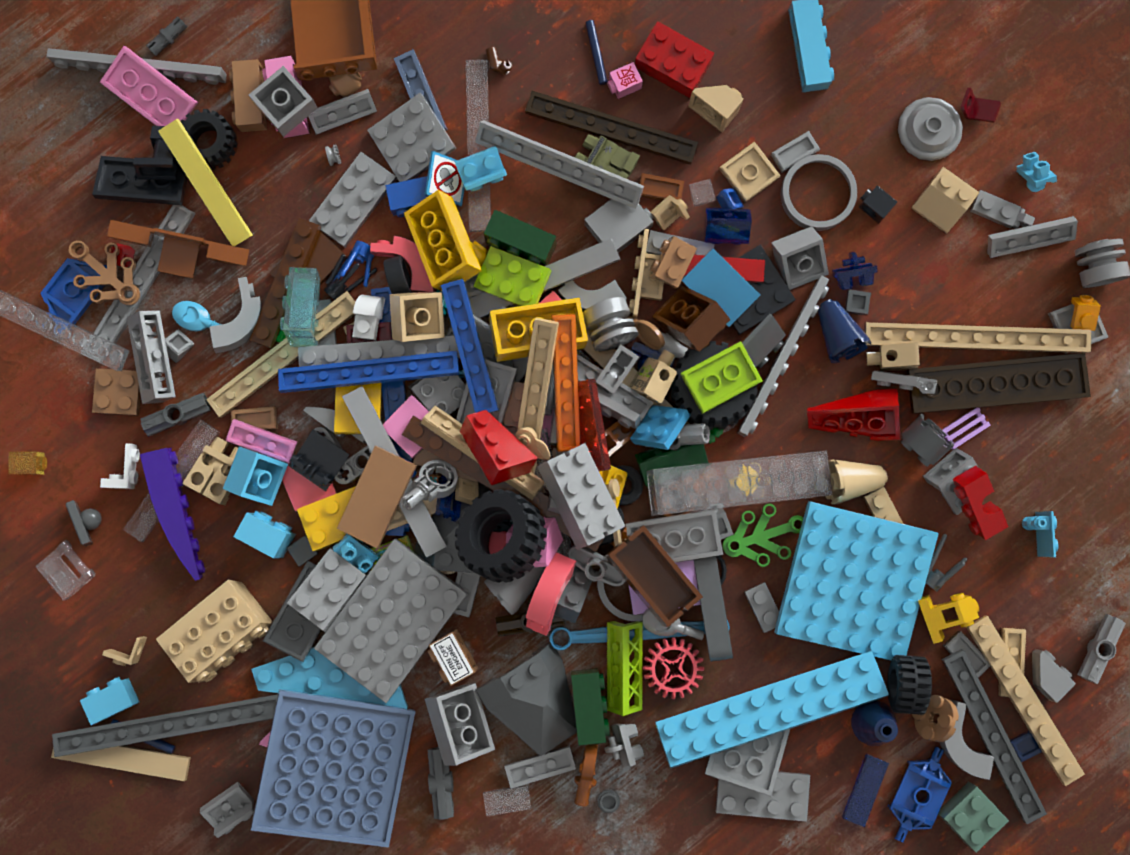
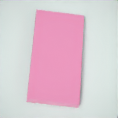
(147, 89)

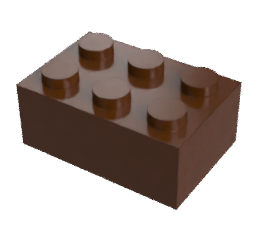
(691, 318)

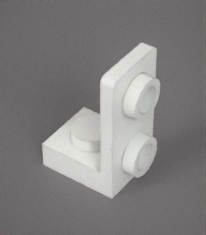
(130, 474)

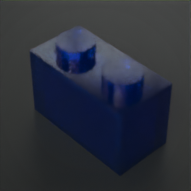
(727, 226)

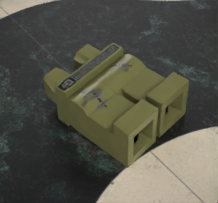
(609, 156)

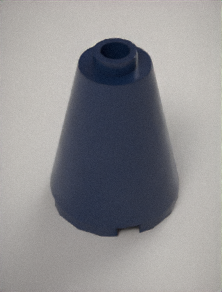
(840, 332)
(874, 723)

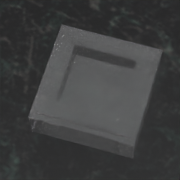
(702, 192)

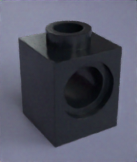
(877, 203)

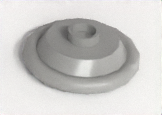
(930, 128)

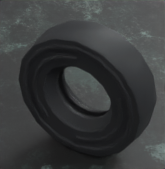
(637, 485)

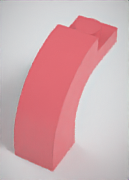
(411, 255)
(548, 593)

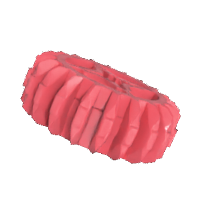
(668, 676)

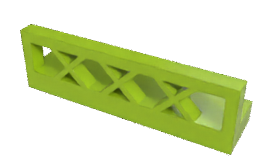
(620, 669)

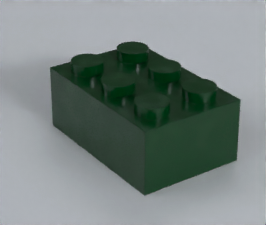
(519, 238)
(589, 706)

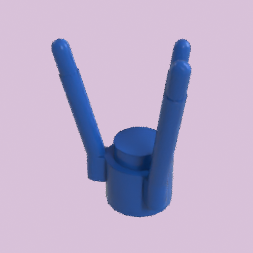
(359, 254)

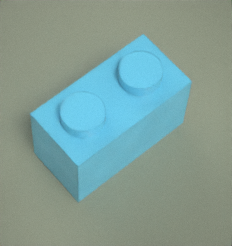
(109, 701)

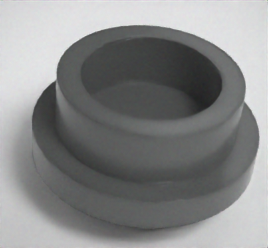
(608, 801)

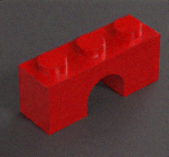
(972, 489)

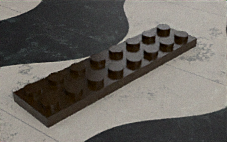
(1002, 383)

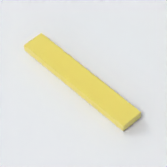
(205, 182)

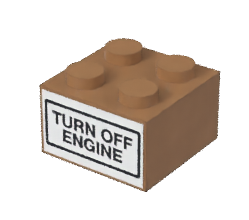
(452, 657)

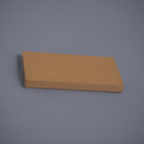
(376, 496)

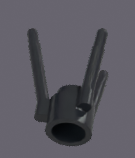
(336, 287)

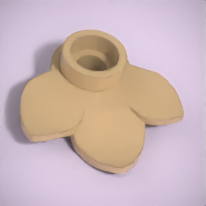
(528, 437)

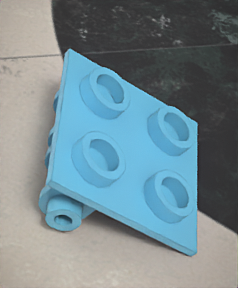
(1044, 524)

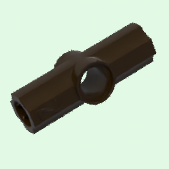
(514, 624)

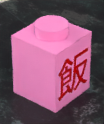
(624, 80)

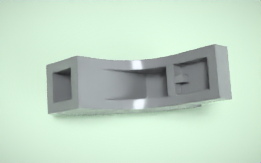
(590, 297)
(238, 331)
(957, 751)

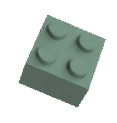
(972, 816)

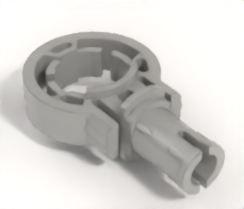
(427, 488)

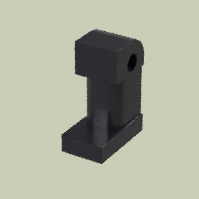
(162, 164)

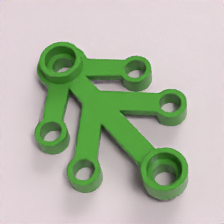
(760, 536)

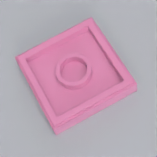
(399, 420)

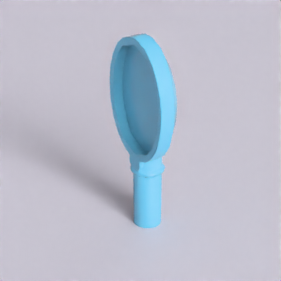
(192, 316)

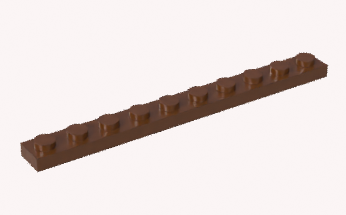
(441, 448)

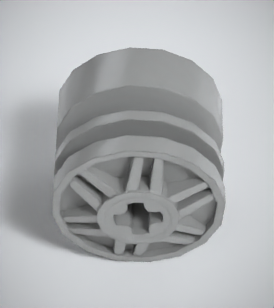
(1102, 263)
(610, 324)

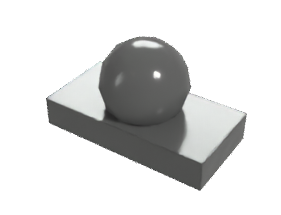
(83, 521)

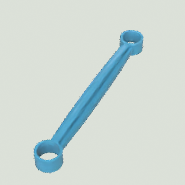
(599, 635)

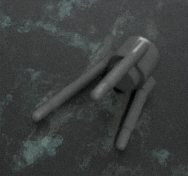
(938, 579)

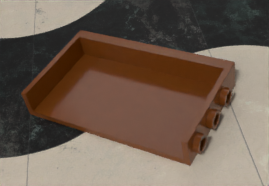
(332, 37)

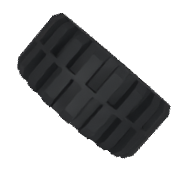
(721, 415)
(481, 520)

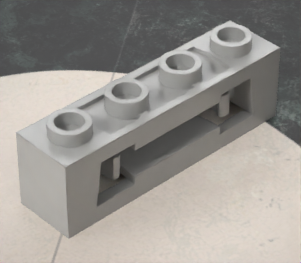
(150, 357)

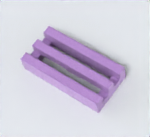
(980, 418)

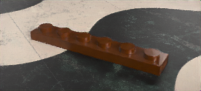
(296, 256)

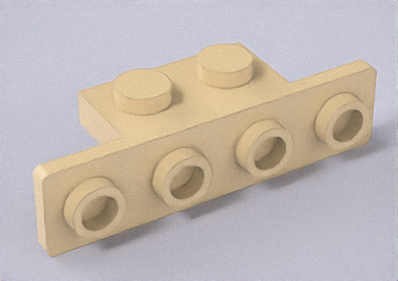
(643, 284)

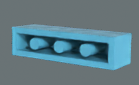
(810, 45)

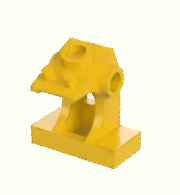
(965, 608)

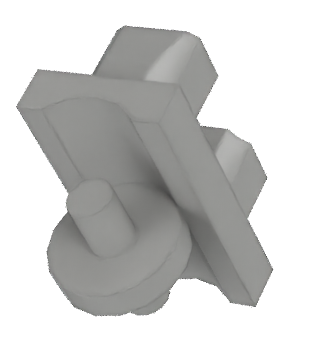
(621, 746)

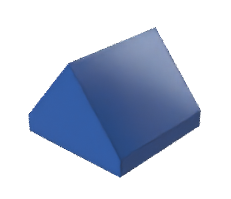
(729, 199)

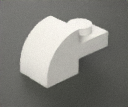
(367, 312)

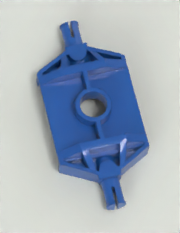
(919, 776)

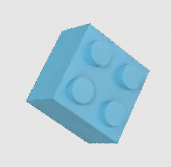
(255, 476)
(265, 535)

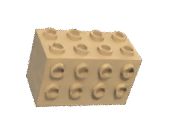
(215, 632)

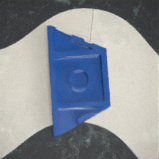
(64, 297)

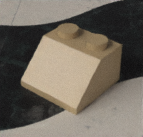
(716, 104)
(945, 200)
(416, 316)

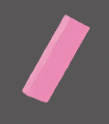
(261, 441)

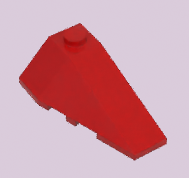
(864, 414)

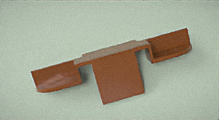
(178, 250)

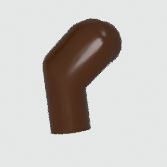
(500, 66)

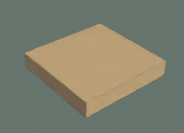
(749, 172)

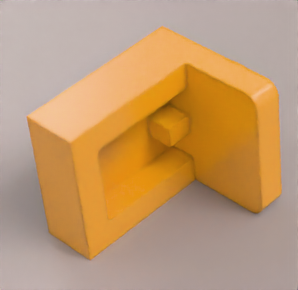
(1085, 313)

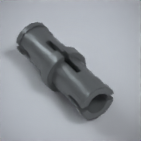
(166, 36)

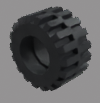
(225, 142)
(909, 684)

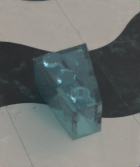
(301, 306)

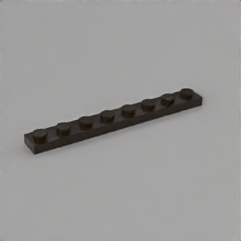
(611, 127)

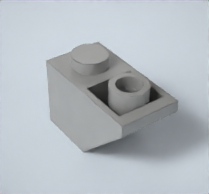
(1049, 677)

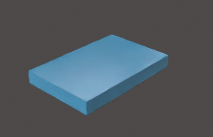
(721, 283)

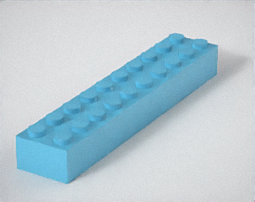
(771, 709)

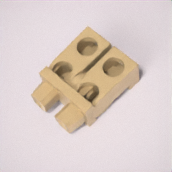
(211, 471)

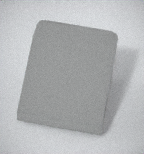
(178, 345)

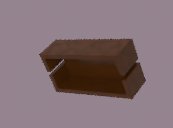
(653, 576)

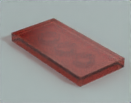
(591, 424)

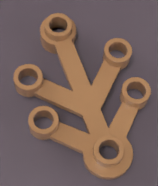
(108, 275)

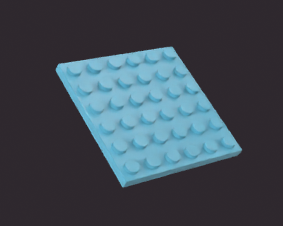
(855, 581)

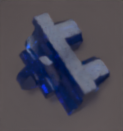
(864, 271)

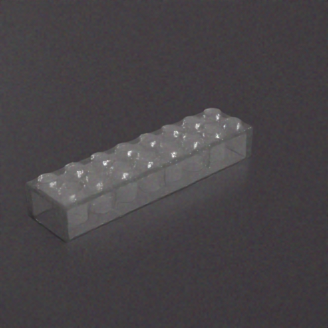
(739, 482)

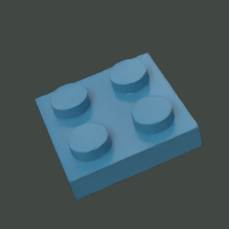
(660, 427)

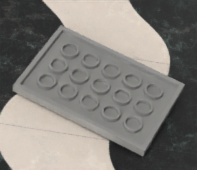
(390, 620)

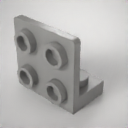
(442, 392)
(942, 476)

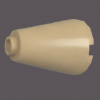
(854, 479)

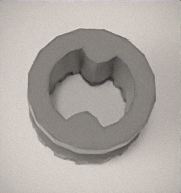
(332, 155)

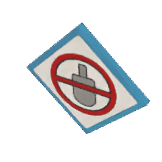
(444, 177)

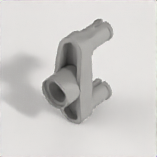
(586, 557)

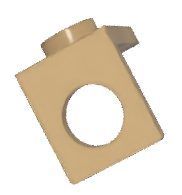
(122, 658)

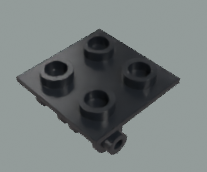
(319, 460)

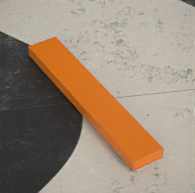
(566, 384)

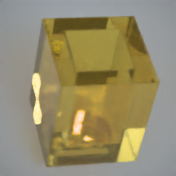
(27, 463)

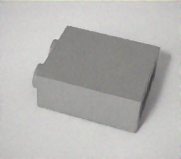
(619, 223)

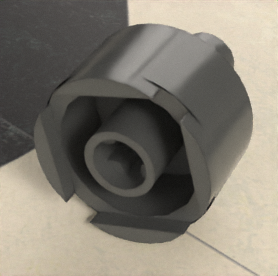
(926, 440)

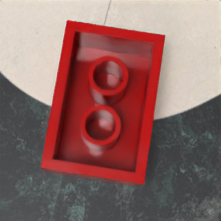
(673, 59)

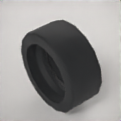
(397, 275)

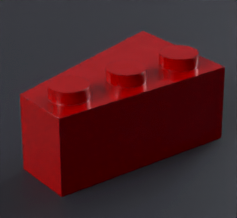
(496, 448)

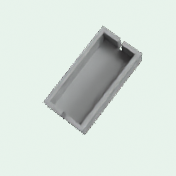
(581, 496)

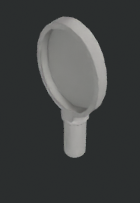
(654, 626)

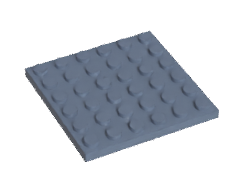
(333, 769)

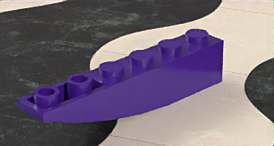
(171, 505)

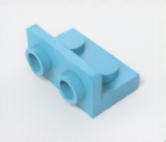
(480, 169)

